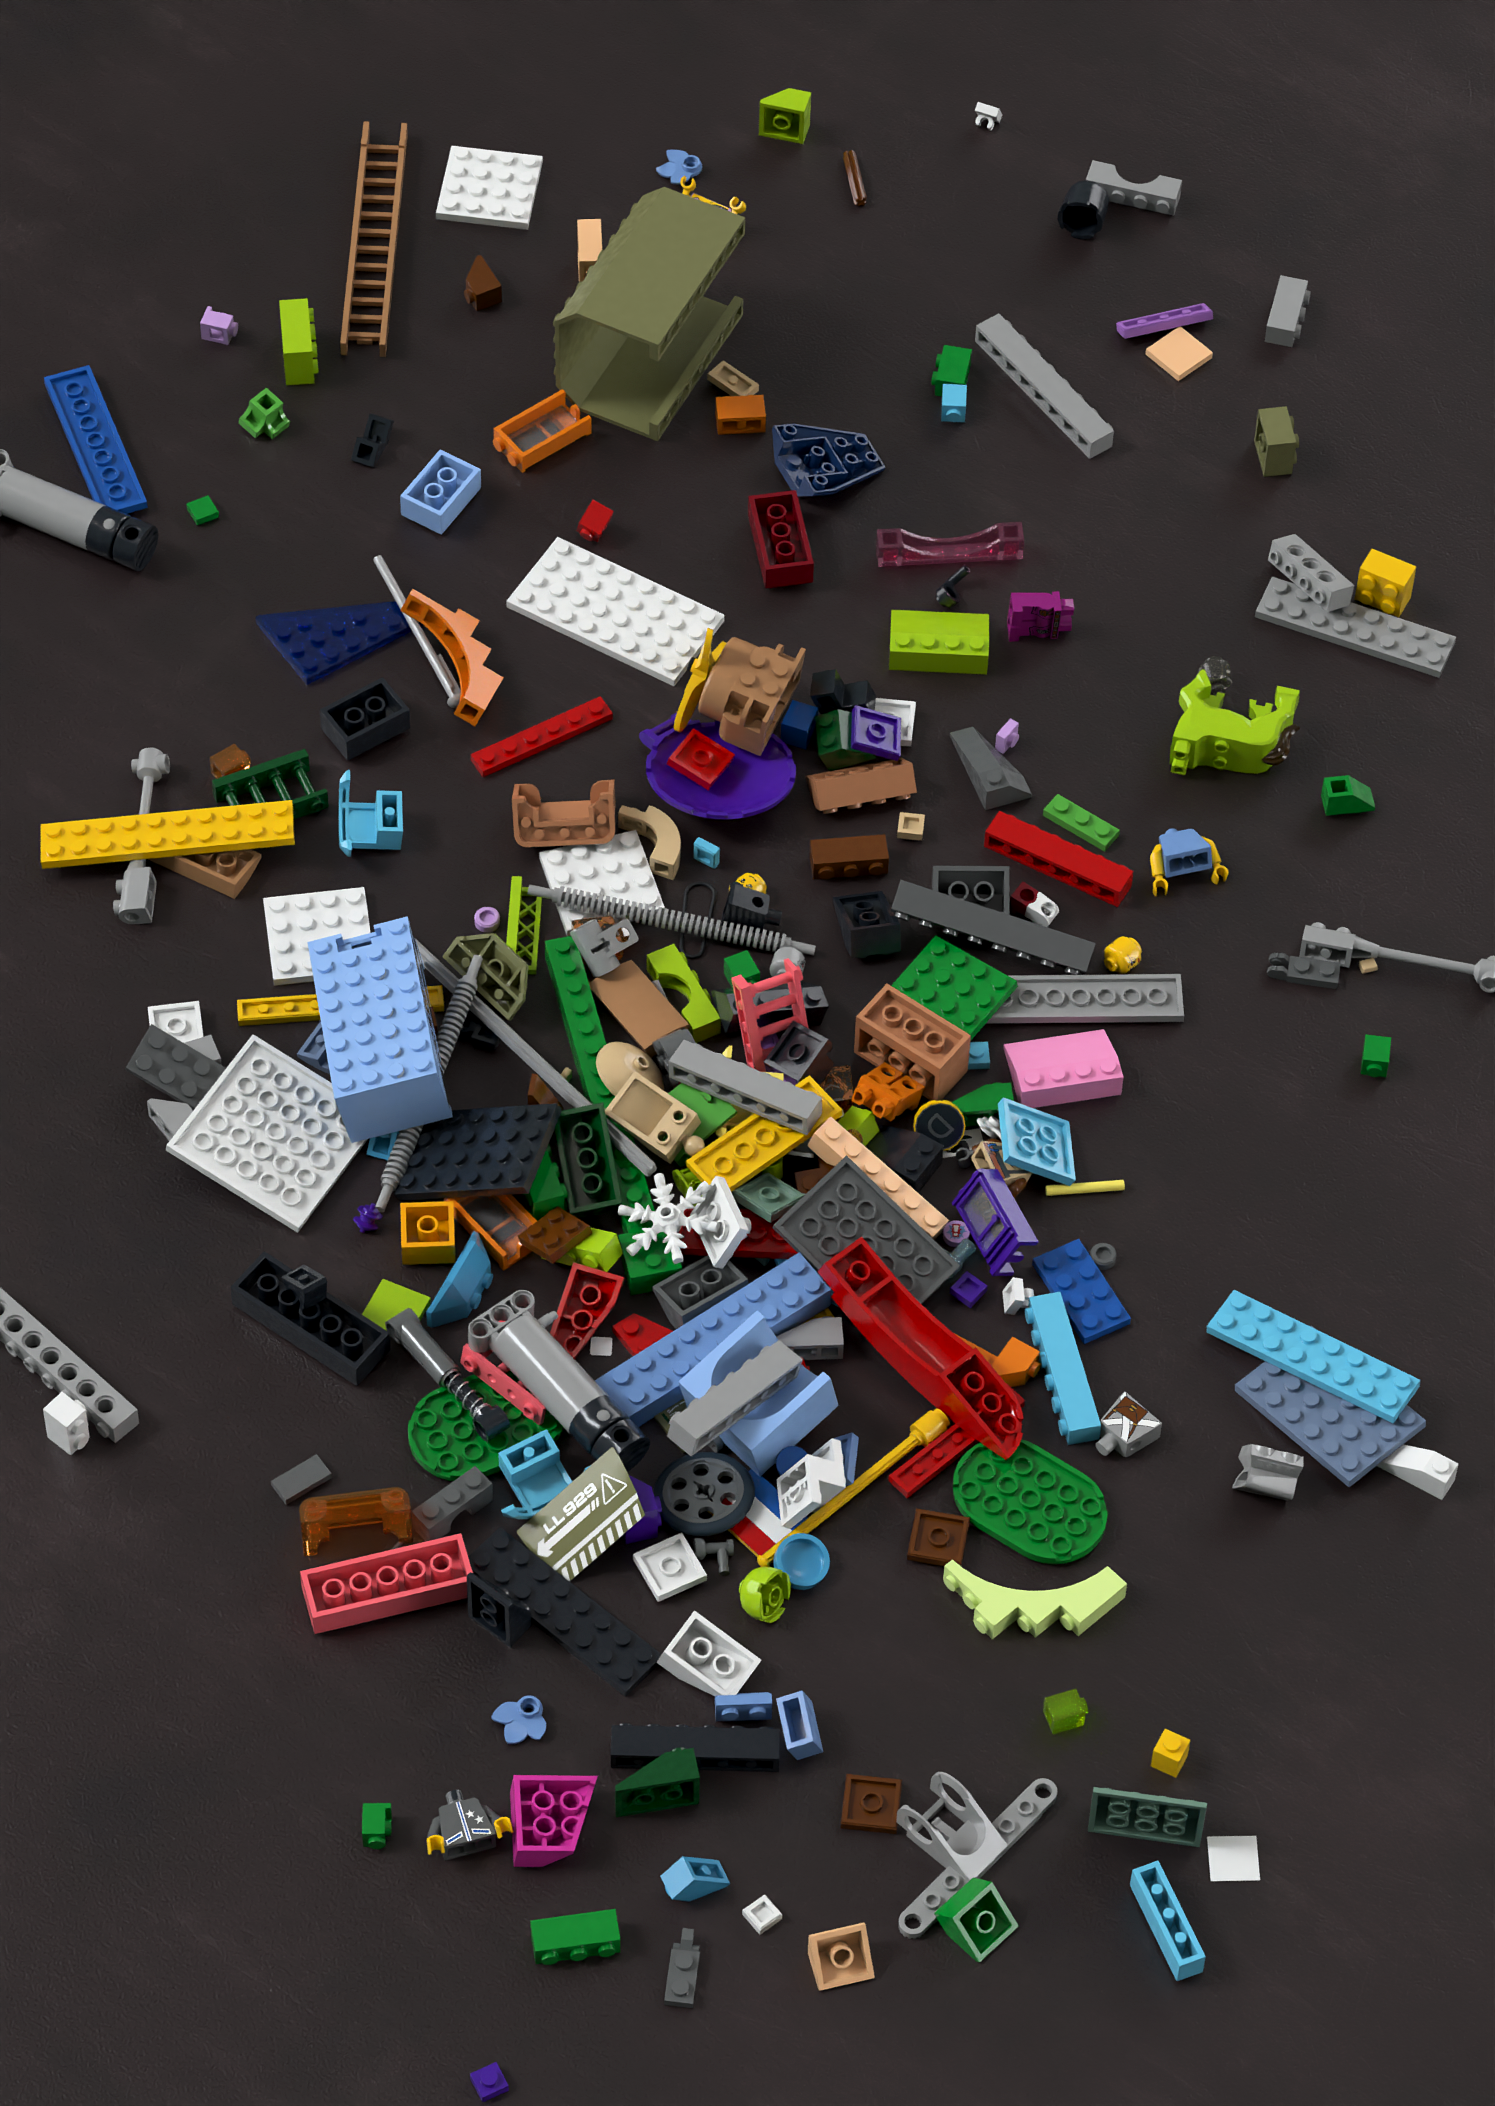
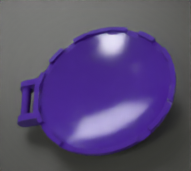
(743, 790)

